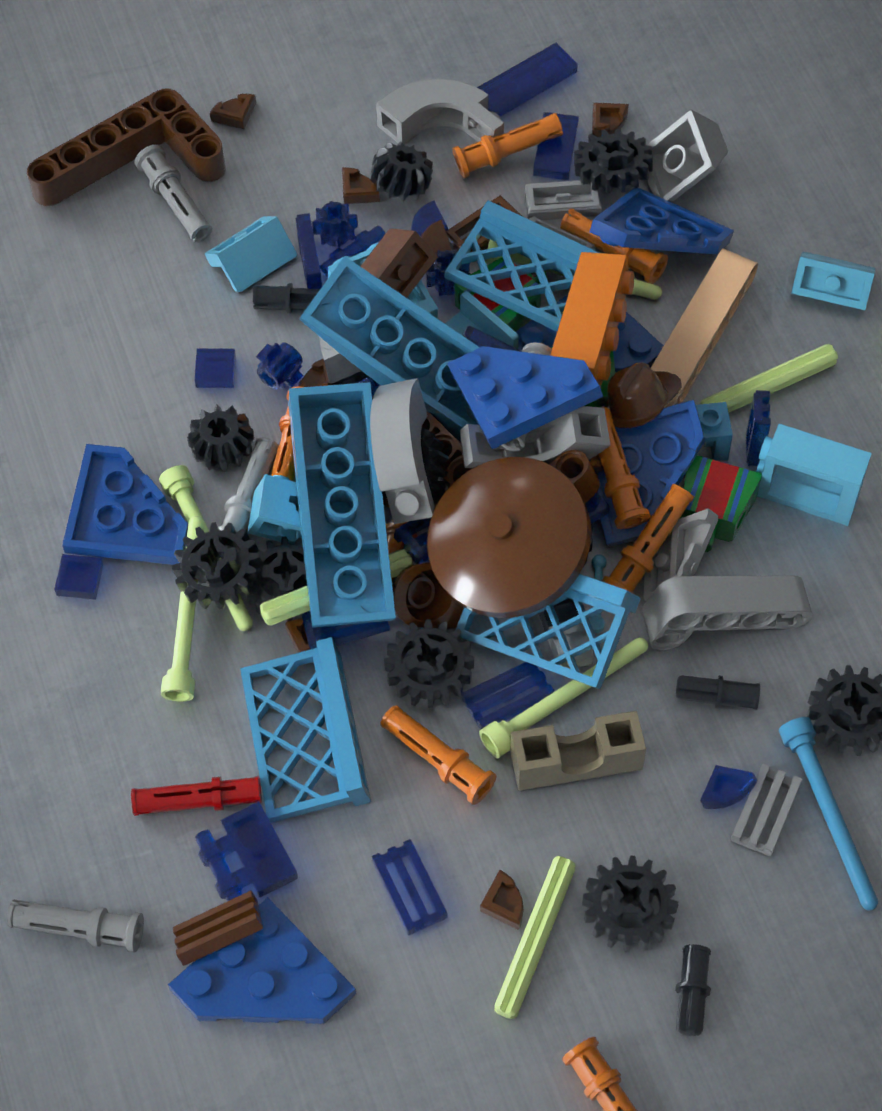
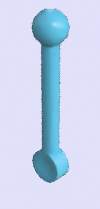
(599, 563)

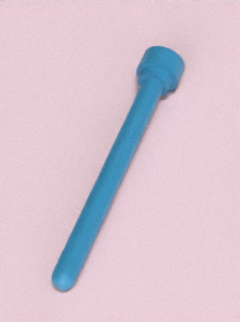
(799, 736)

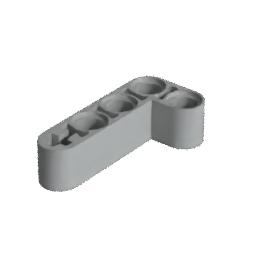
(723, 604)

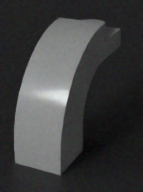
(435, 104)
(578, 430)
(396, 449)

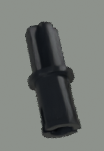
(282, 297)
(718, 691)
(693, 989)

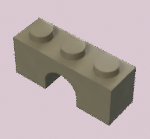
(606, 749)

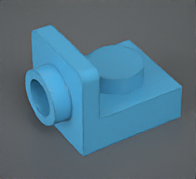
(716, 429)

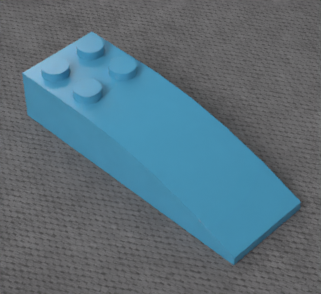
(391, 339)
(340, 505)

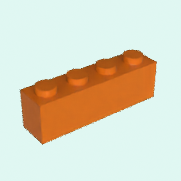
(593, 311)

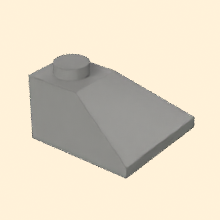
(685, 155)

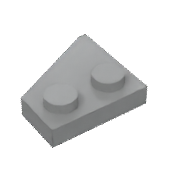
(681, 549)

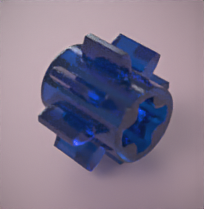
(335, 224)
(436, 273)
(279, 365)

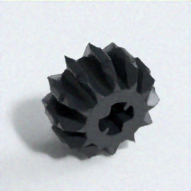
(401, 171)
(220, 437)

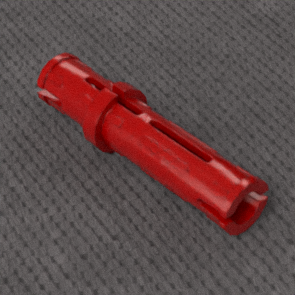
(196, 795)

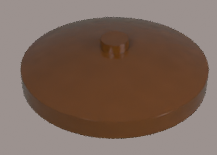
(509, 537)

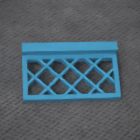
(521, 236)
(583, 591)
(340, 731)

